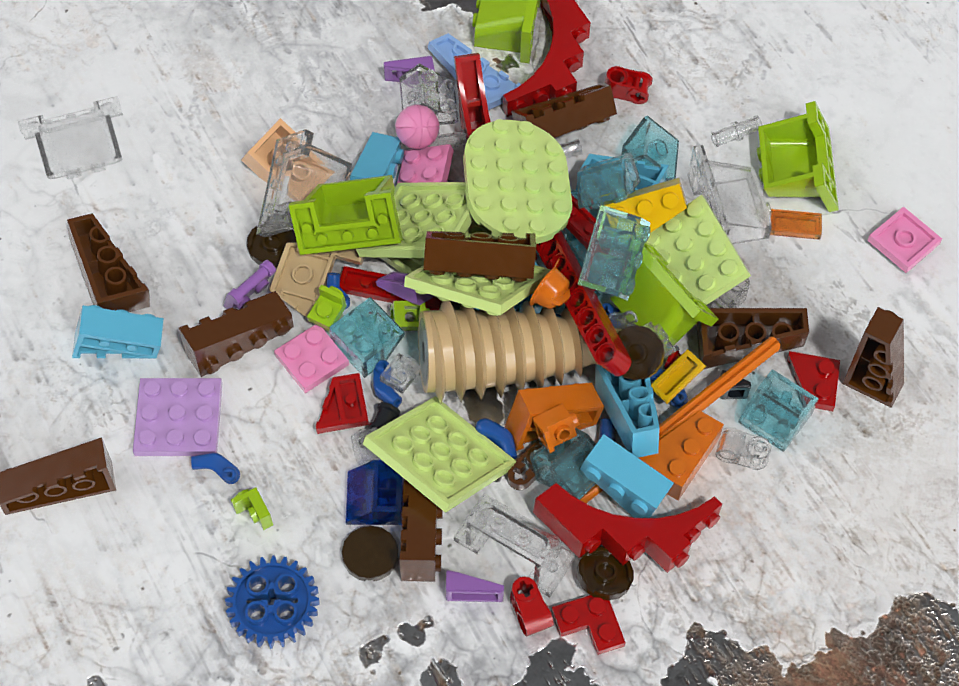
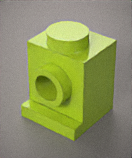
(400, 308)

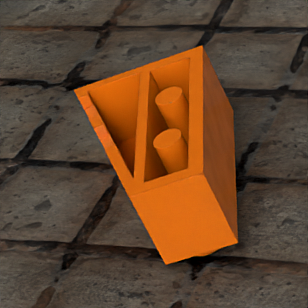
(529, 403)
(685, 450)

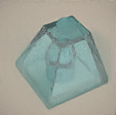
(653, 146)

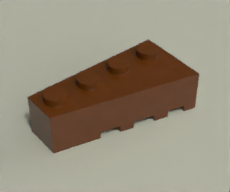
(570, 110)
(480, 255)
(105, 271)
(745, 329)
(235, 332)
(879, 359)
(58, 478)
(419, 536)

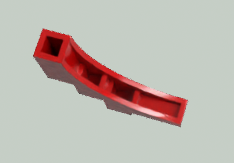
(565, 56)
(471, 93)
(626, 538)

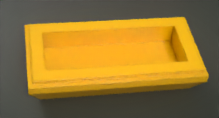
(677, 376)

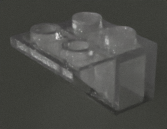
(432, 90)

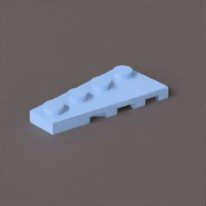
(495, 83)

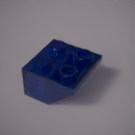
(374, 495)

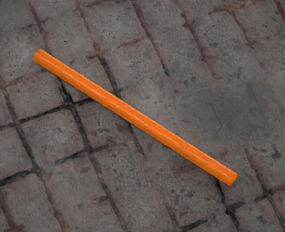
(710, 393)

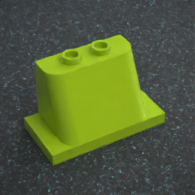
(506, 25)
(798, 158)
(347, 216)
(663, 298)

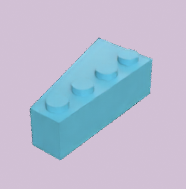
(630, 410)

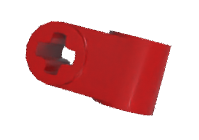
(626, 84)
(531, 610)

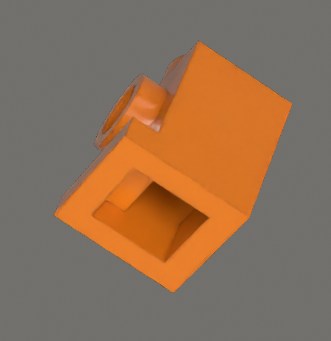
(555, 426)

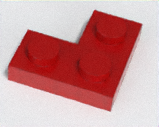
(590, 614)

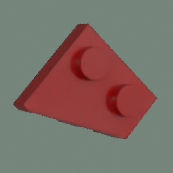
(817, 376)
(344, 405)

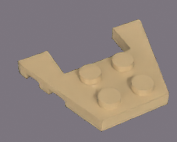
(302, 275)

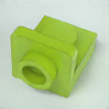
(327, 307)
(253, 502)

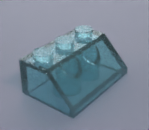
(614, 253)

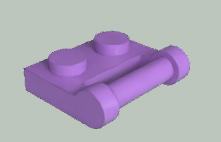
(256, 282)

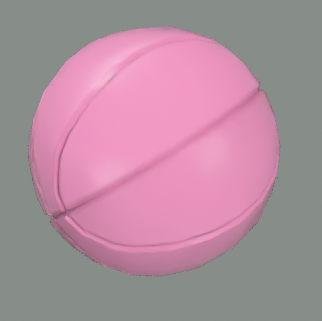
(417, 126)

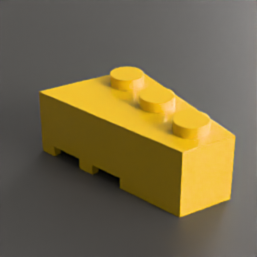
(654, 203)

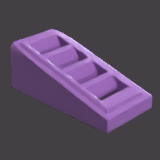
(403, 66)
(394, 284)
(471, 589)

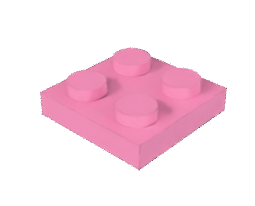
(426, 164)
(904, 239)
(311, 358)

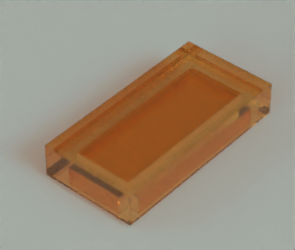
(796, 224)

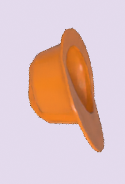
(552, 290)

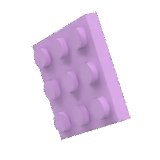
(177, 416)

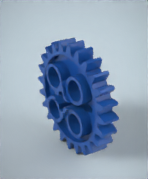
(270, 626)

